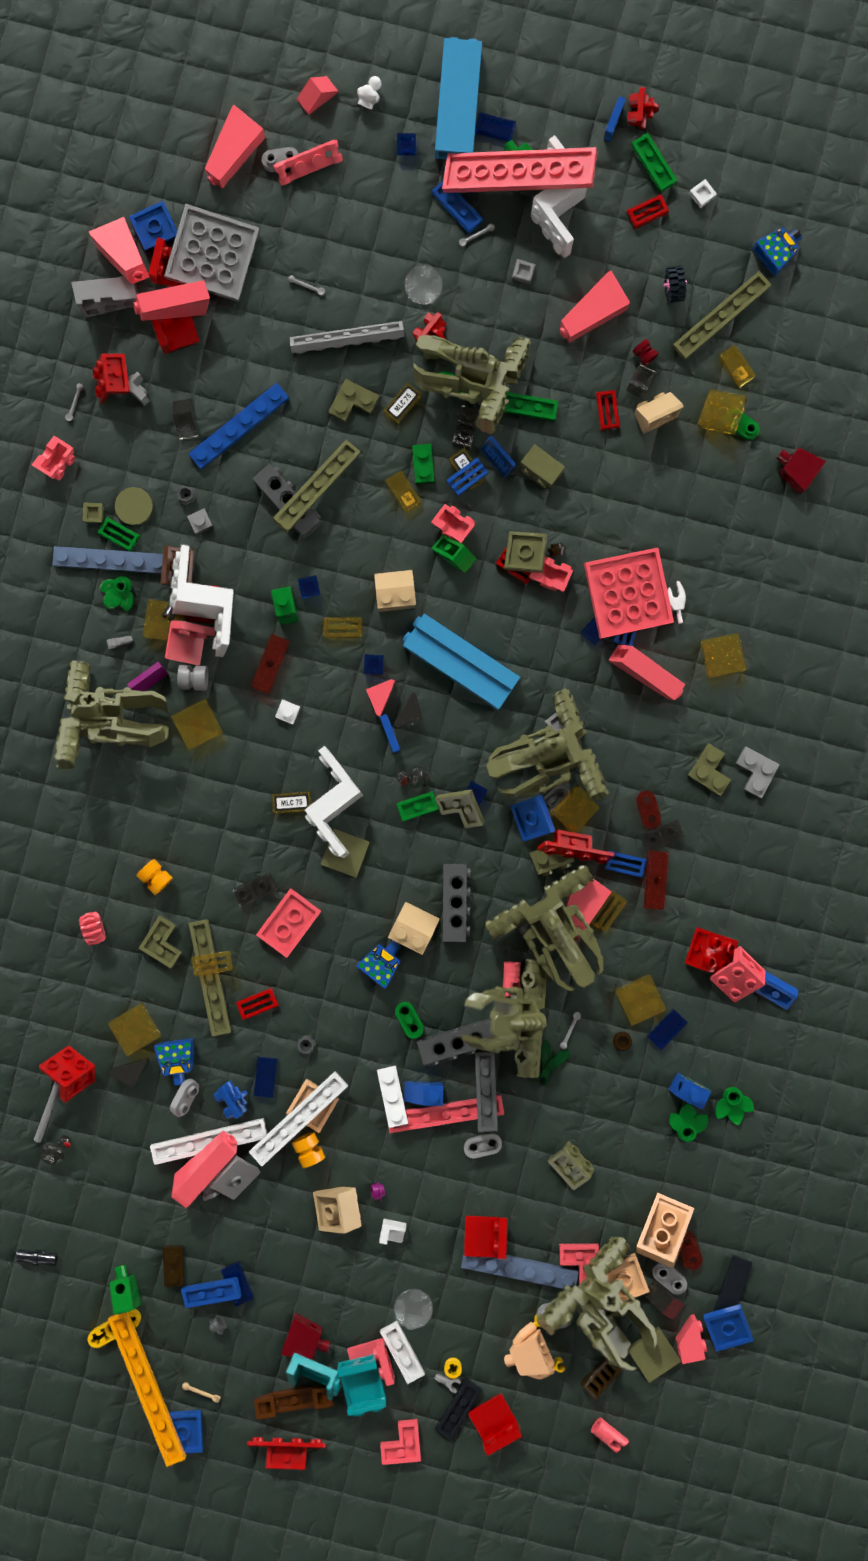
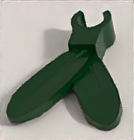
(549, 1062)

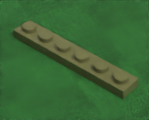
(721, 315)
(316, 486)
(210, 983)

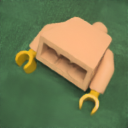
(532, 1354)

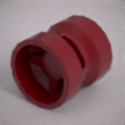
(645, 352)

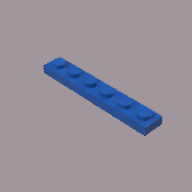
(239, 426)

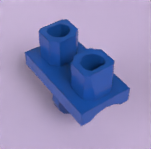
(234, 1099)

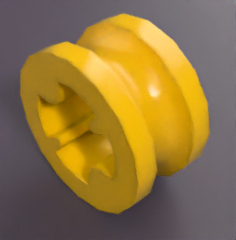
(450, 1374)

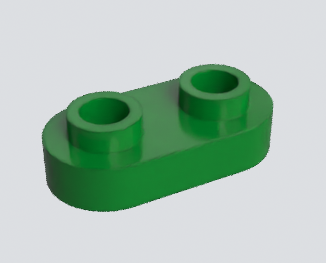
(742, 431)
(409, 1019)

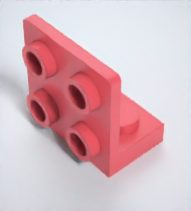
(186, 641)
(740, 976)
(379, 1349)

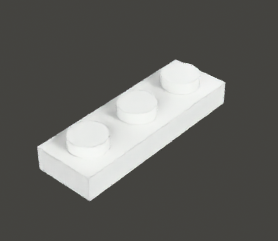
(392, 1097)
(402, 1352)

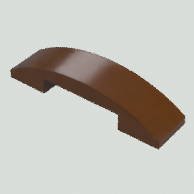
(292, 1399)

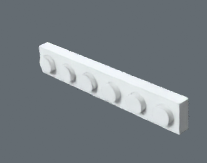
(298, 1118)
(193, 1144)

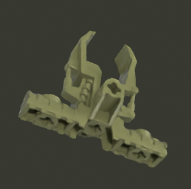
(475, 374)
(103, 717)
(552, 754)
(555, 928)
(515, 1019)
(598, 1303)

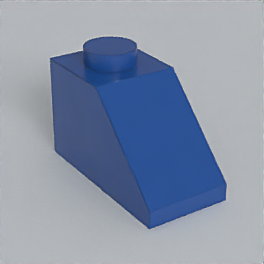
(424, 1093)

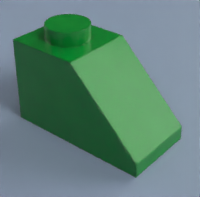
(454, 553)

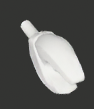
(677, 603)

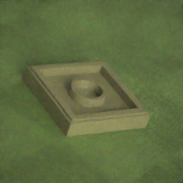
(526, 552)
(351, 863)
(655, 1360)

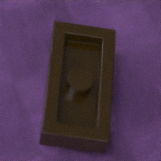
(173, 1265)

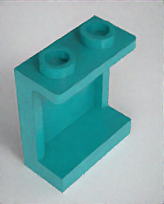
(303, 1366)
(362, 1385)

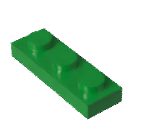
(654, 162)
(531, 406)

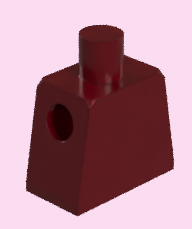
(799, 468)
(304, 1338)

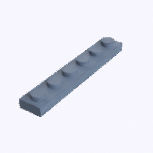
(107, 560)
(523, 1270)

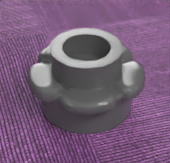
(186, 490)
(311, 1044)
(217, 1325)

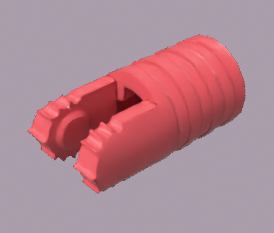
(511, 975)
(608, 1435)

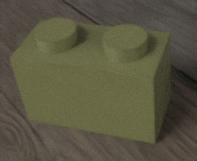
(541, 467)

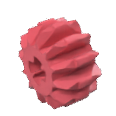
(92, 928)

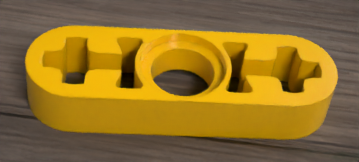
(104, 1339)

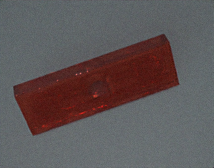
(266, 675)
(655, 892)

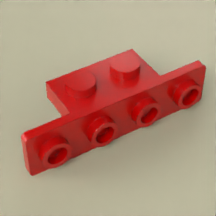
(574, 845)
(286, 1454)

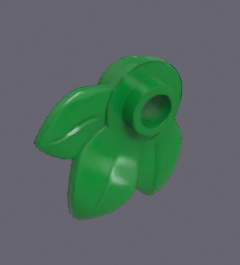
(115, 595)
(733, 1108)
(688, 1120)

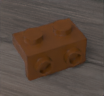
(167, 565)

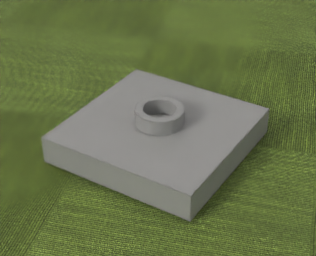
(234, 1177)

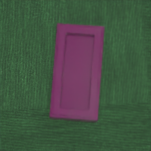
(148, 678)

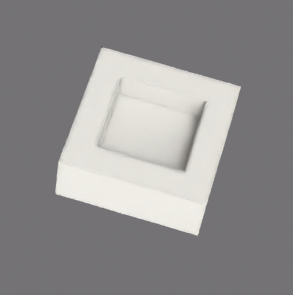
(702, 193)
(287, 712)

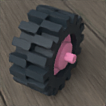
(675, 284)

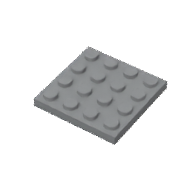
(212, 251)

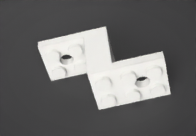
(550, 205)
(201, 601)
(332, 803)

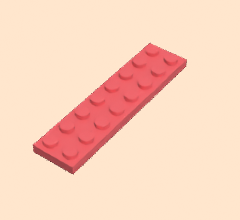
(520, 170)

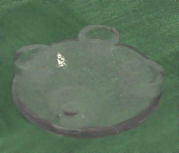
(423, 284)
(413, 1308)

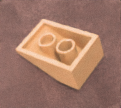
(664, 1230)

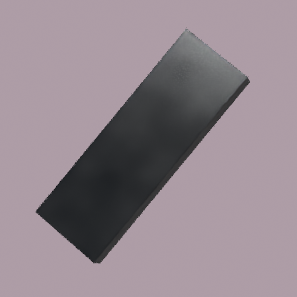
(733, 1282)
(458, 1408)

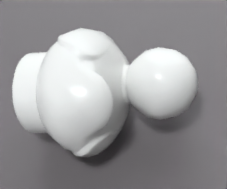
(368, 94)

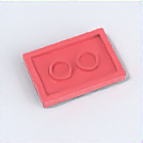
(288, 923)

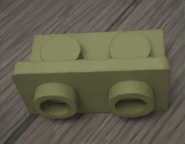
(546, 863)
(572, 1165)

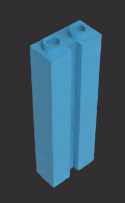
(458, 97)
(460, 661)

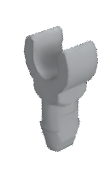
(116, 642)
(448, 1381)

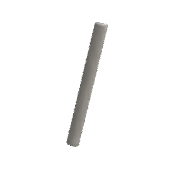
(47, 1113)

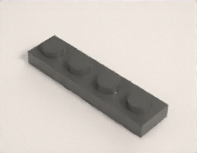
(486, 1092)

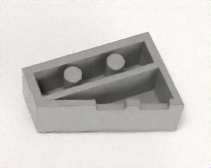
(104, 295)

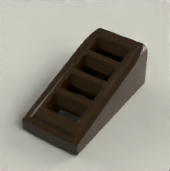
(600, 1387)

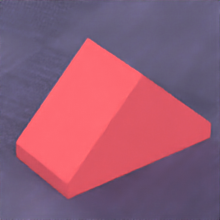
(316, 93)
(379, 695)

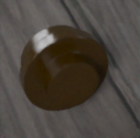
(556, 549)
(622, 1041)

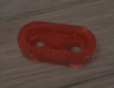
(646, 810)
(691, 1250)

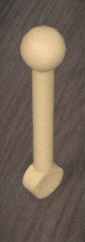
(186, 1386)

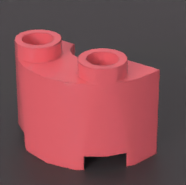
(55, 458)
(453, 524)
(553, 576)

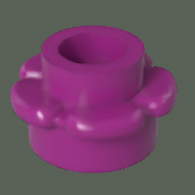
(377, 1191)

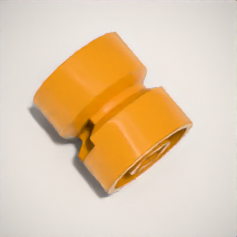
(154, 876)
(307, 1148)

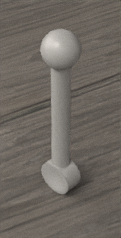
(462, 242)
(320, 291)
(69, 417)
(576, 1016)

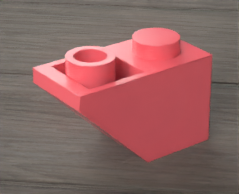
(689, 1341)

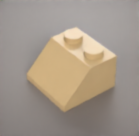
(657, 412)
(395, 591)
(414, 928)
(337, 1209)

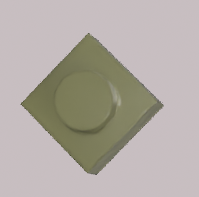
(93, 513)

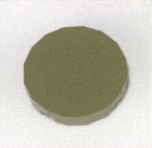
(134, 506)

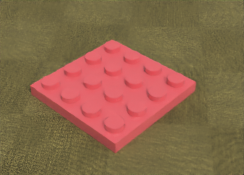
(628, 592)

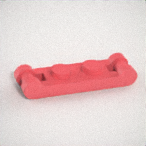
(308, 162)

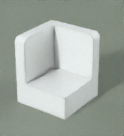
(392, 1231)

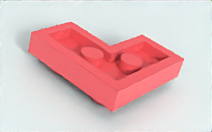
(577, 1255)
(406, 1448)

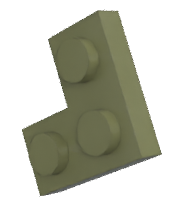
(350, 396)
(705, 772)
(464, 803)
(156, 944)

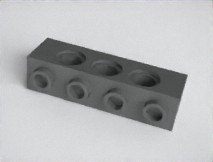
(271, 475)
(452, 933)
(427, 1044)

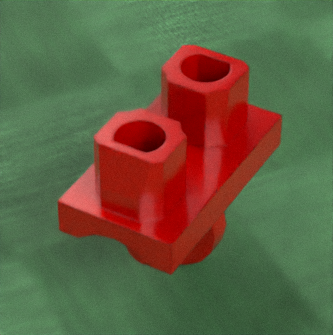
(640, 116)
(434, 327)

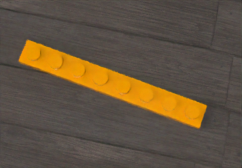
(147, 1388)

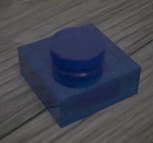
(406, 143)
(309, 586)
(373, 664)
(478, 791)

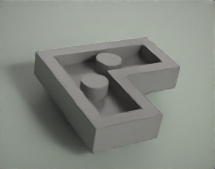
(761, 768)

